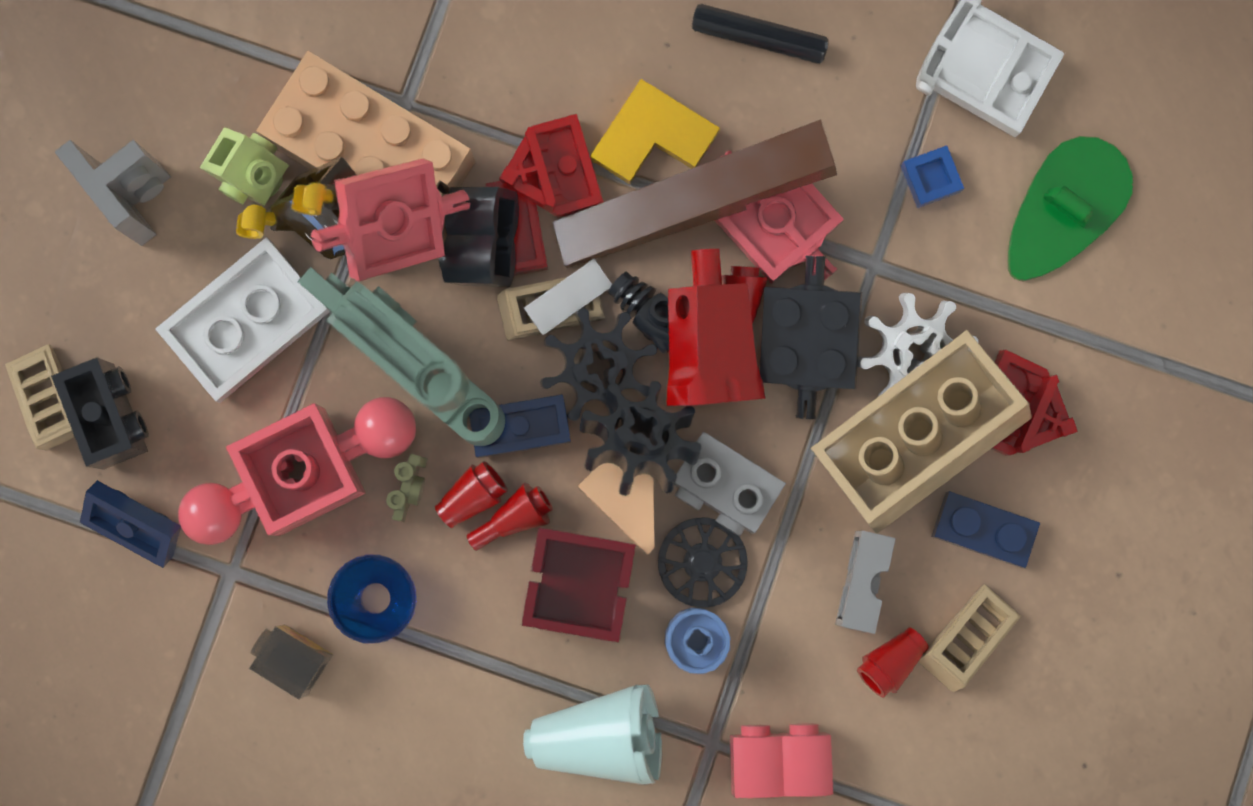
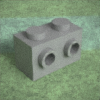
(729, 486)

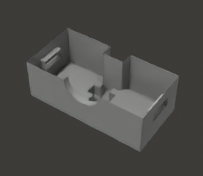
(868, 558)

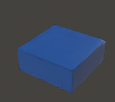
(932, 176)

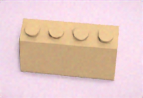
(922, 431)

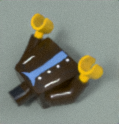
(303, 206)

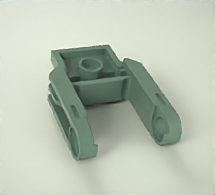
(387, 337)

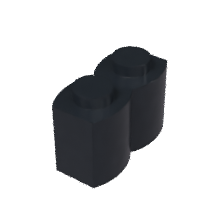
(481, 239)

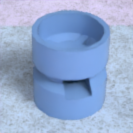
(697, 640)

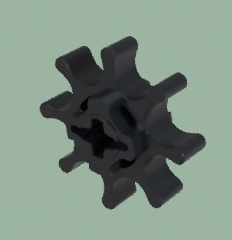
(621, 359)
(640, 438)

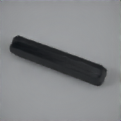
(760, 33)

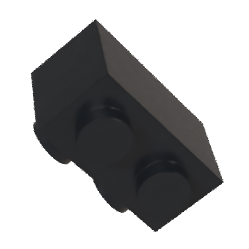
(101, 413)

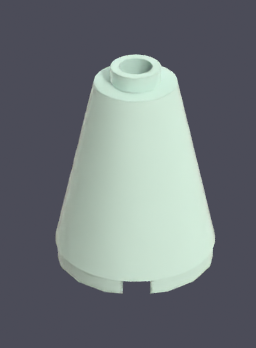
(601, 738)

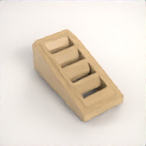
(511, 315)
(42, 437)
(945, 670)

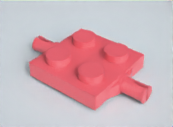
(390, 219)
(783, 230)

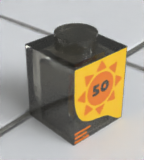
(289, 660)

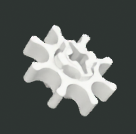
(896, 340)

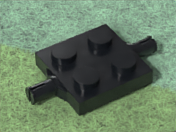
(810, 337)

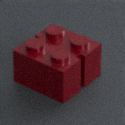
(578, 585)

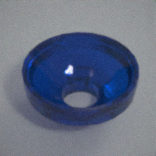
(347, 606)

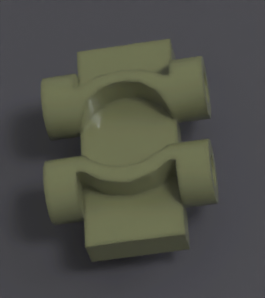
(411, 486)

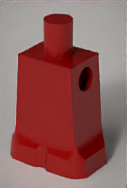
(711, 339)

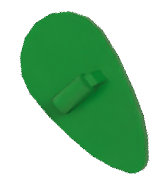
(1068, 205)

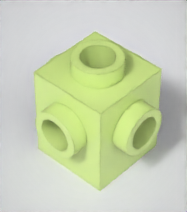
(245, 166)

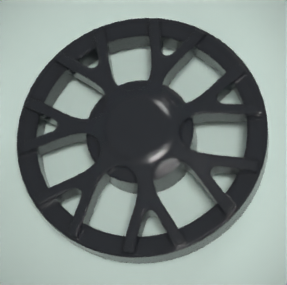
(702, 563)

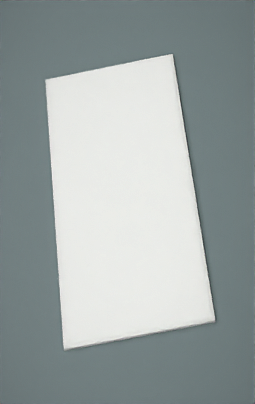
(568, 296)

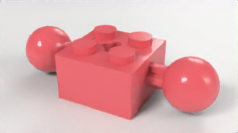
(265, 458)

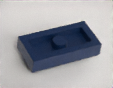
(527, 426)
(130, 523)
(985, 529)

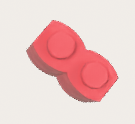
(781, 763)

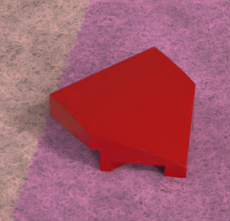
(554, 168)
(1045, 402)

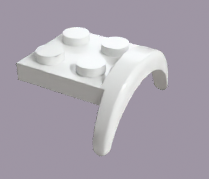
(988, 66)

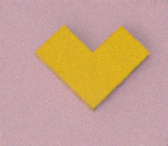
(648, 121)

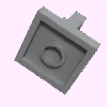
(118, 184)

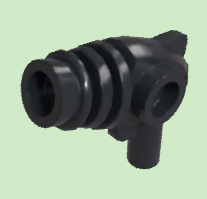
(647, 309)

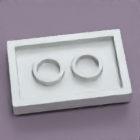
(242, 320)

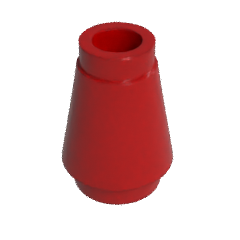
(472, 493)
(892, 662)

